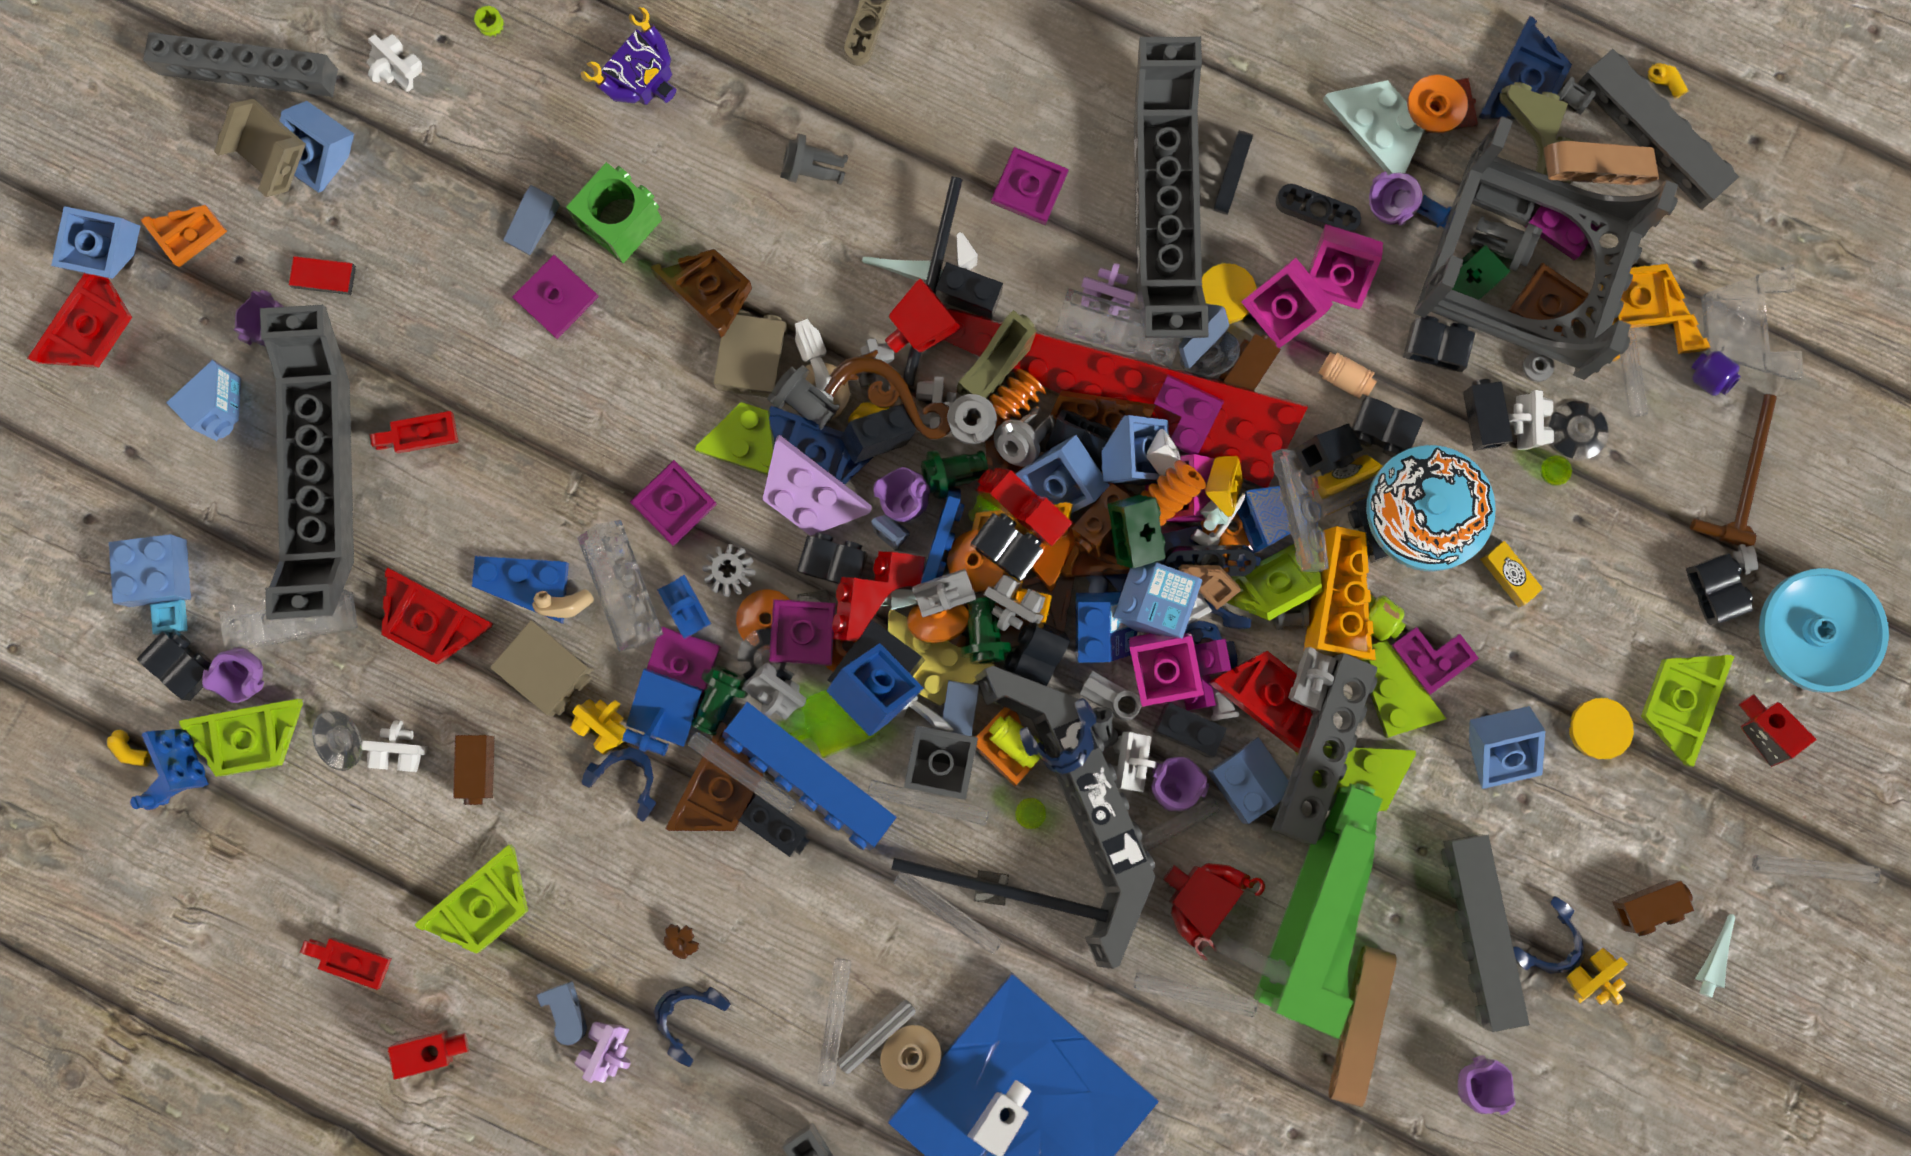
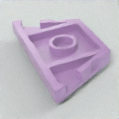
(808, 492)

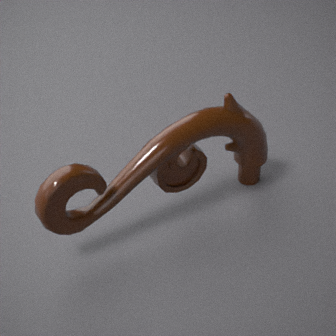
(868, 363)

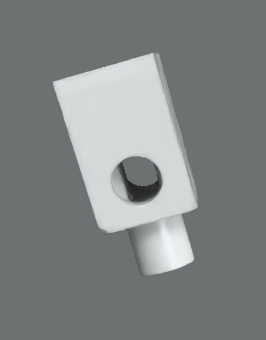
(990, 1130)

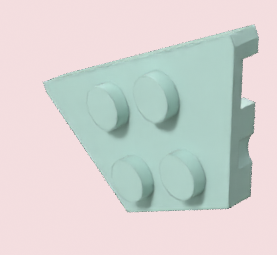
(1379, 122)

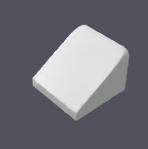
(966, 254)
(1162, 452)

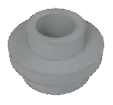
(1532, 372)
(1746, 558)

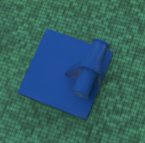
(661, 710)
(175, 764)

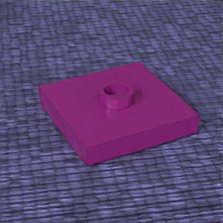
(1029, 186)
(555, 296)
(673, 503)
(802, 632)
(683, 658)

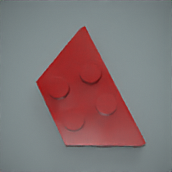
(84, 326)
(427, 620)
(1263, 691)

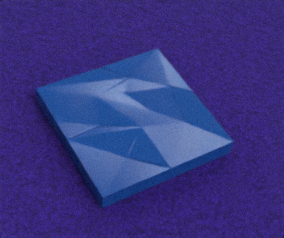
(1077, 1096)

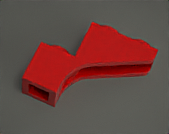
(1017, 500)
(862, 598)

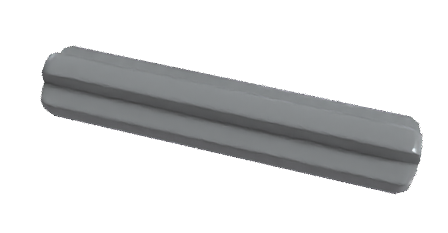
(876, 1036)

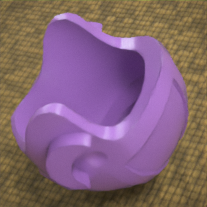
(1395, 197)
(248, 317)
(902, 494)
(234, 675)
(1178, 784)
(1486, 1086)

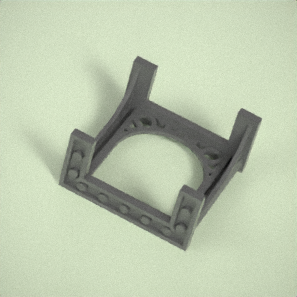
(1622, 216)

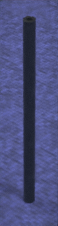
(936, 264)
(1000, 889)

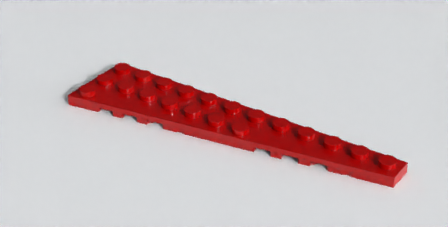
(1245, 427)

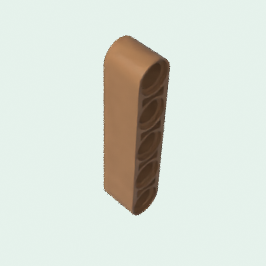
(1600, 163)
(1363, 1026)

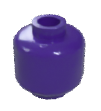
(1715, 373)

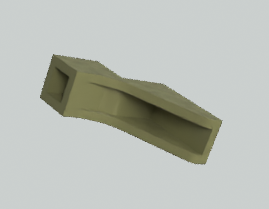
(1537, 114)
(1000, 357)

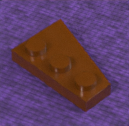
(1100, 409)

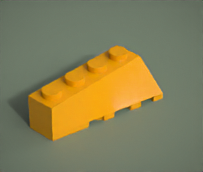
(1341, 612)

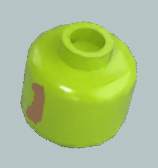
(1386, 618)

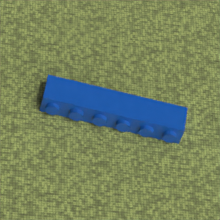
(808, 777)

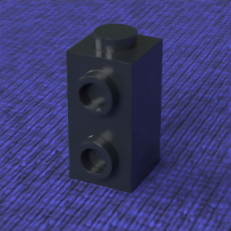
(1487, 415)
(1329, 450)
(775, 827)

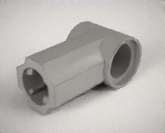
(1107, 694)

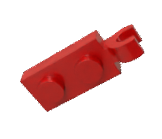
(417, 433)
(348, 961)

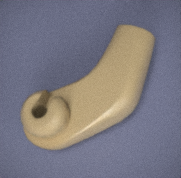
(561, 606)

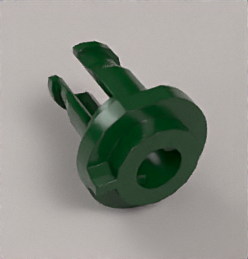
(952, 471)
(984, 634)
(720, 692)

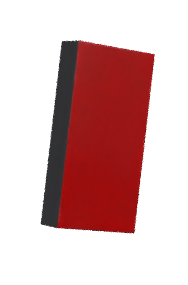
(322, 275)

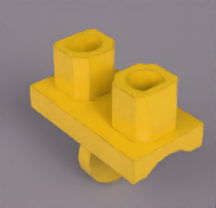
(602, 720)
(1608, 968)

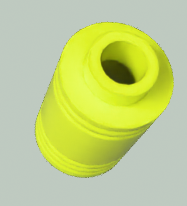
(1007, 737)

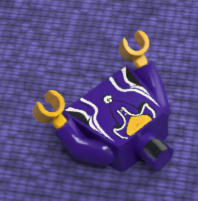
(637, 68)

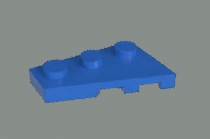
(944, 538)
(520, 579)

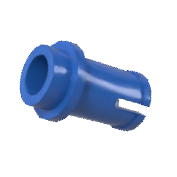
(1434, 211)

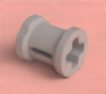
(1224, 707)

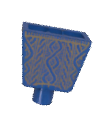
(1263, 517)

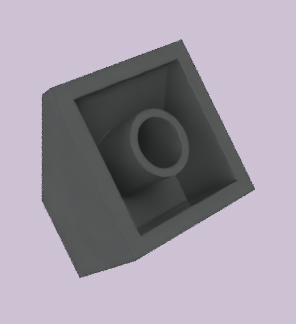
(940, 762)

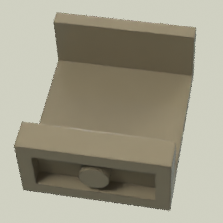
(262, 143)
(750, 355)
(542, 669)

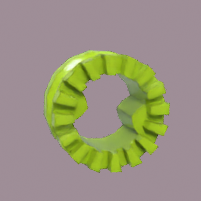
(483, 28)

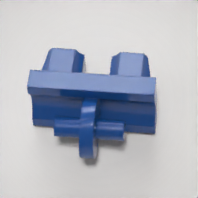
(684, 606)

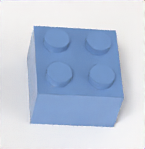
(149, 570)

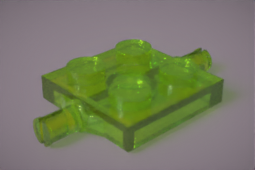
(829, 726)

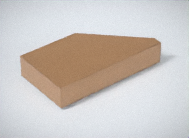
(1215, 585)

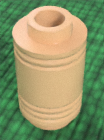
(1347, 375)

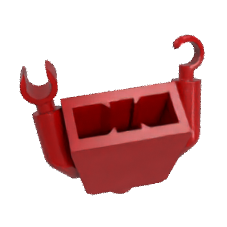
(1205, 900)

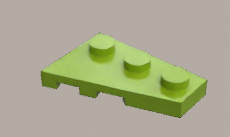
(1398, 695)

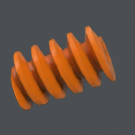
(1015, 396)
(1175, 489)

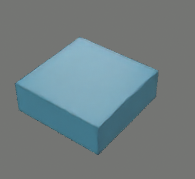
(169, 616)

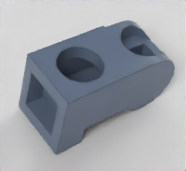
(566, 1011)

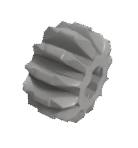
(720, 578)

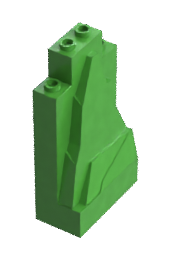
(1324, 917)

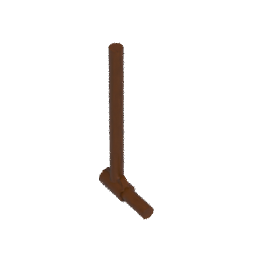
(1738, 531)

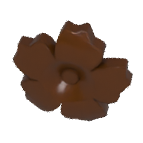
(680, 941)

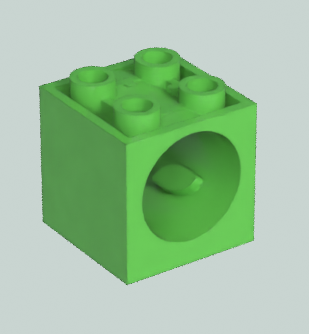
(603, 188)

